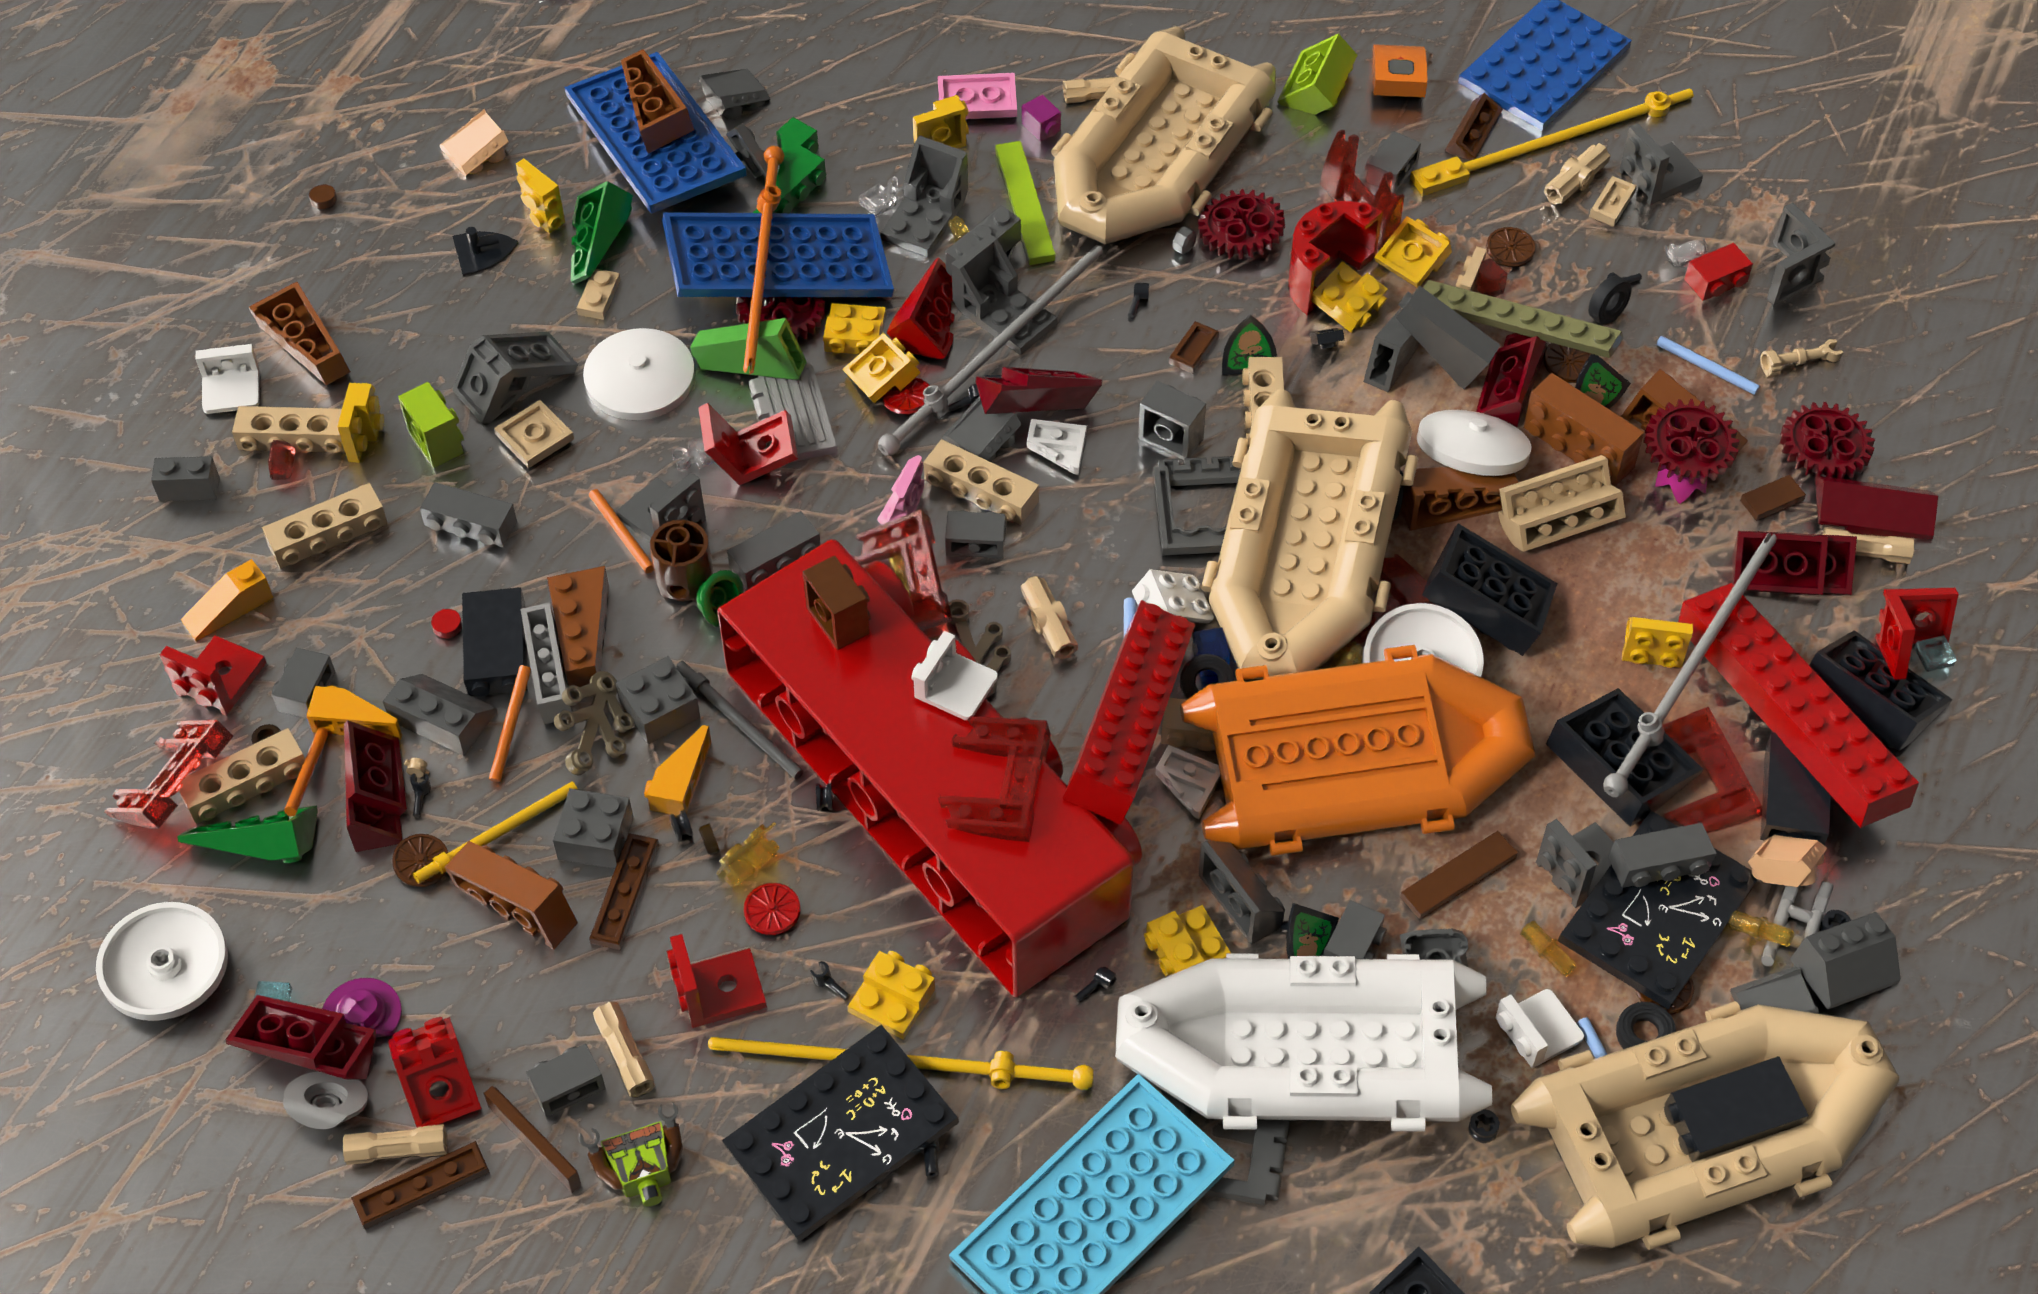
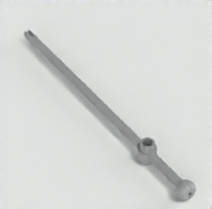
(936, 399)
(1650, 724)

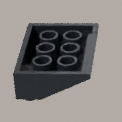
(1490, 590)
(1862, 680)
(1599, 739)

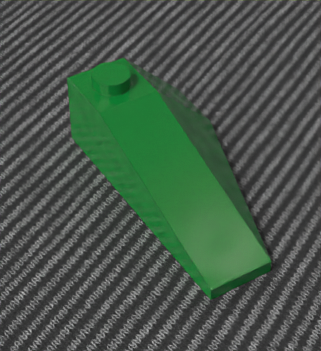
(597, 221)
(268, 839)

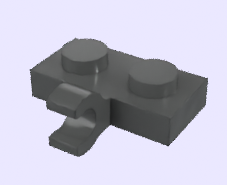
(748, 149)

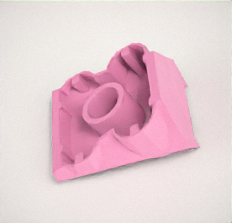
(906, 492)

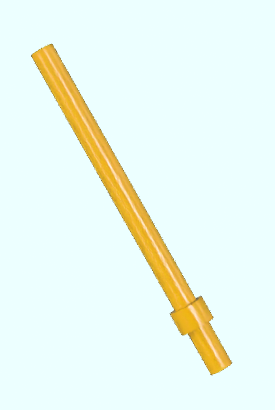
(441, 860)

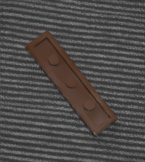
(1458, 875)
(624, 891)
(532, 1139)
(420, 1185)

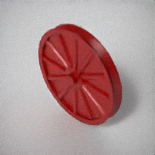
(908, 399)
(772, 908)

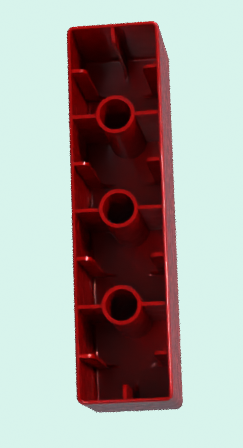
(893, 755)

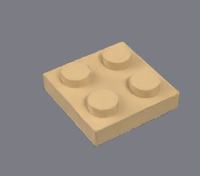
(534, 433)

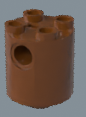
(680, 559)

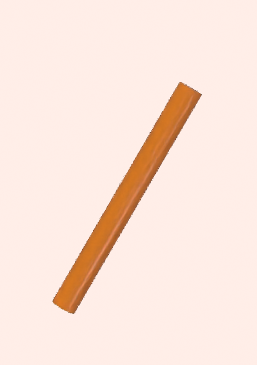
(621, 531)
(510, 723)
(306, 772)

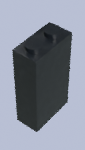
(492, 640)
(1792, 797)
(1734, 1109)

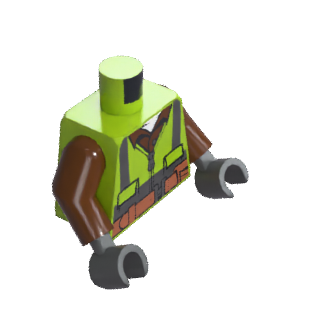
(639, 1158)

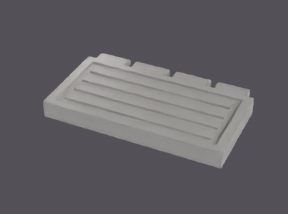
(804, 404)

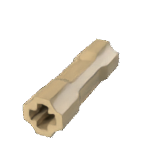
(1084, 90)
(1888, 548)
(632, 1066)
(419, 1142)

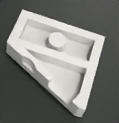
(1058, 442)
(1188, 778)

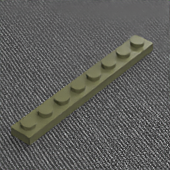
(1528, 320)

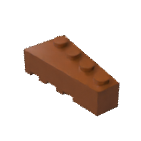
(656, 105)
(1451, 495)
(513, 891)

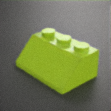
(1318, 76)

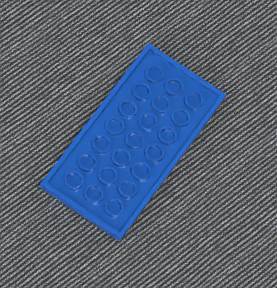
(671, 172)
(805, 255)

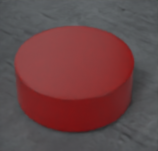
(446, 623)

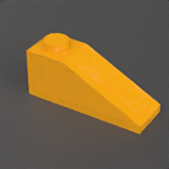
(228, 599)
(335, 705)
(678, 775)

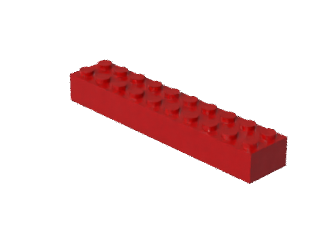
(1802, 710)
(1129, 713)

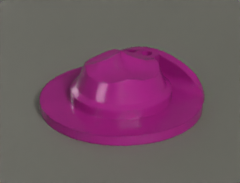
(367, 1004)

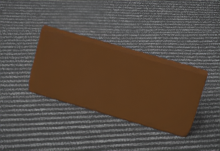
(1474, 128)

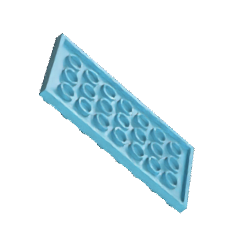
(1096, 1200)

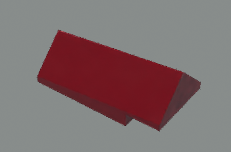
(1512, 377)
(1036, 390)
(1876, 508)
(1798, 562)
(373, 787)
(305, 1037)

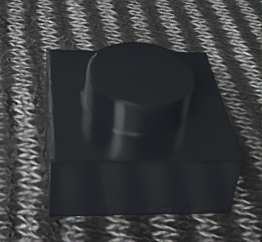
(1327, 338)

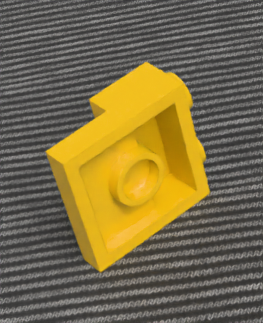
(945, 123)
(540, 196)
(1414, 251)
(1349, 296)
(852, 327)
(882, 367)
(359, 419)
(1184, 940)
(892, 993)

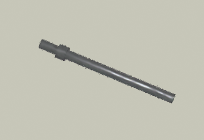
(700, 684)

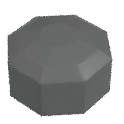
(1184, 240)

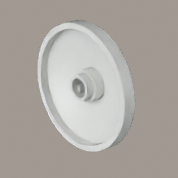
(639, 374)
(1473, 442)
(1432, 632)
(161, 961)

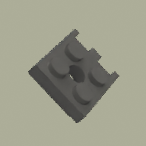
(1648, 164)
(1805, 251)
(665, 505)
(1570, 858)

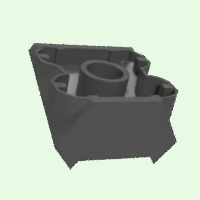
(733, 91)
(982, 432)
(1436, 944)
(1781, 990)

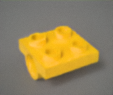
(1656, 642)

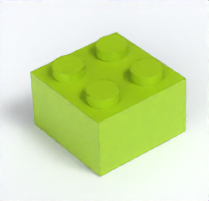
(431, 424)

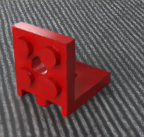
(744, 452)
(1901, 629)
(201, 675)
(700, 982)
(429, 1057)

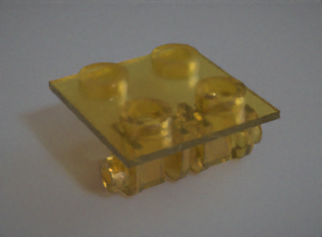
(756, 848)

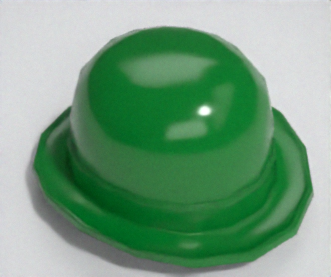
(717, 591)

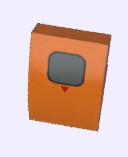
(1399, 70)

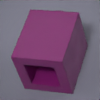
(1041, 118)

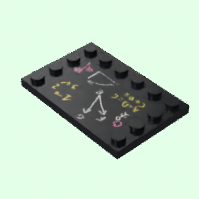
(1657, 931)
(840, 1132)

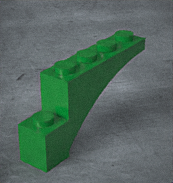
(801, 167)

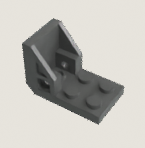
(932, 196)
(989, 294)
(501, 368)

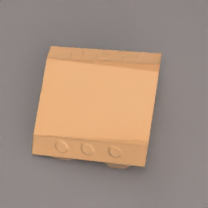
(476, 144)
(1787, 861)

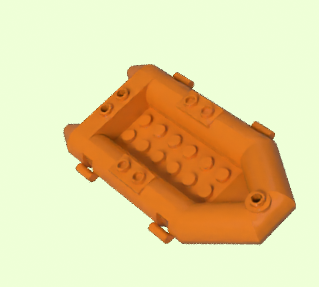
(1356, 748)

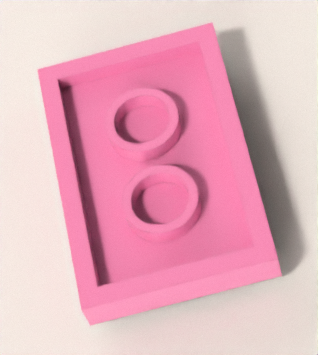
(983, 93)

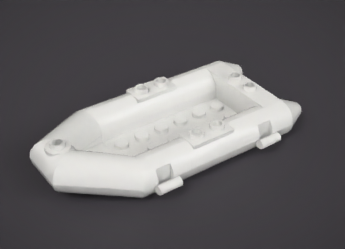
(1307, 1039)

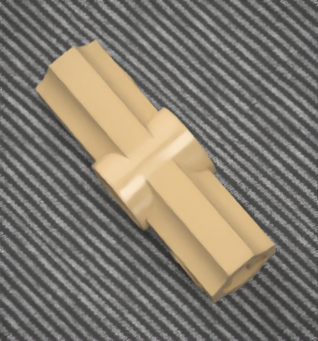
(1577, 173)
(1049, 617)

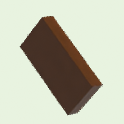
(1193, 347)
(1772, 497)

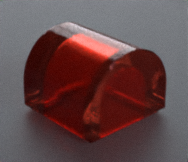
(1491, 278)
(281, 460)

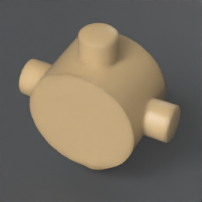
(416, 766)

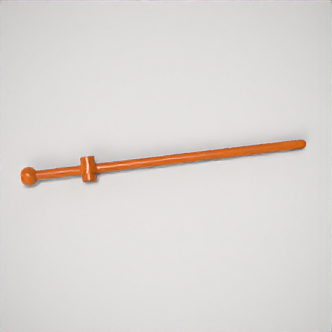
(767, 203)

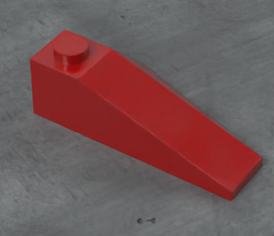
(926, 315)

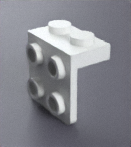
(228, 378)
(1175, 594)
(952, 680)
(1538, 1026)

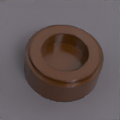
(322, 196)

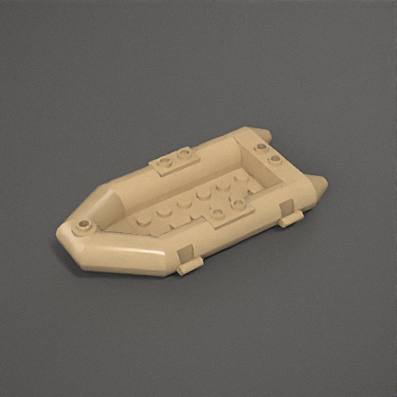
(1157, 138)
(1308, 532)
(1629, 1157)

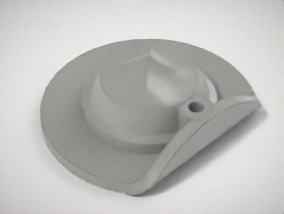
(324, 1099)

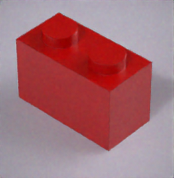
(1718, 271)

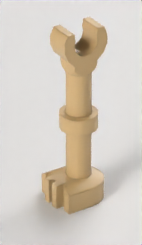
(1772, 362)

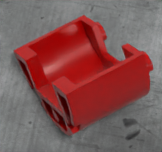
(1322, 236)

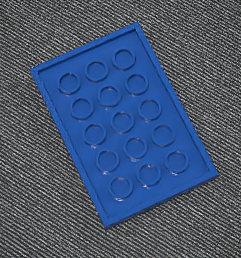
(1545, 62)

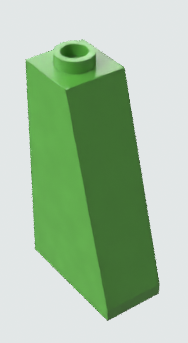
(776, 353)

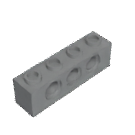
(545, 660)

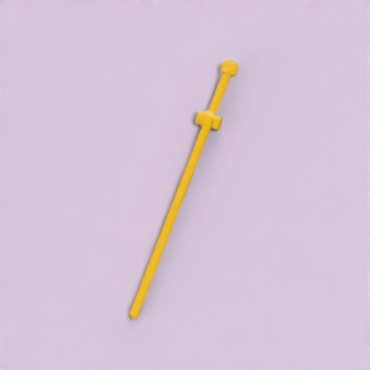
(1000, 1069)

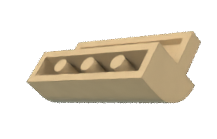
(1560, 504)

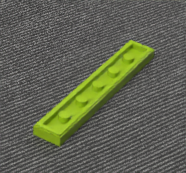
(1025, 202)

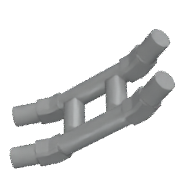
(1787, 909)

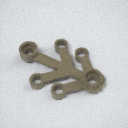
(960, 622)
(595, 719)

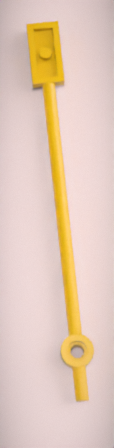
(1454, 172)

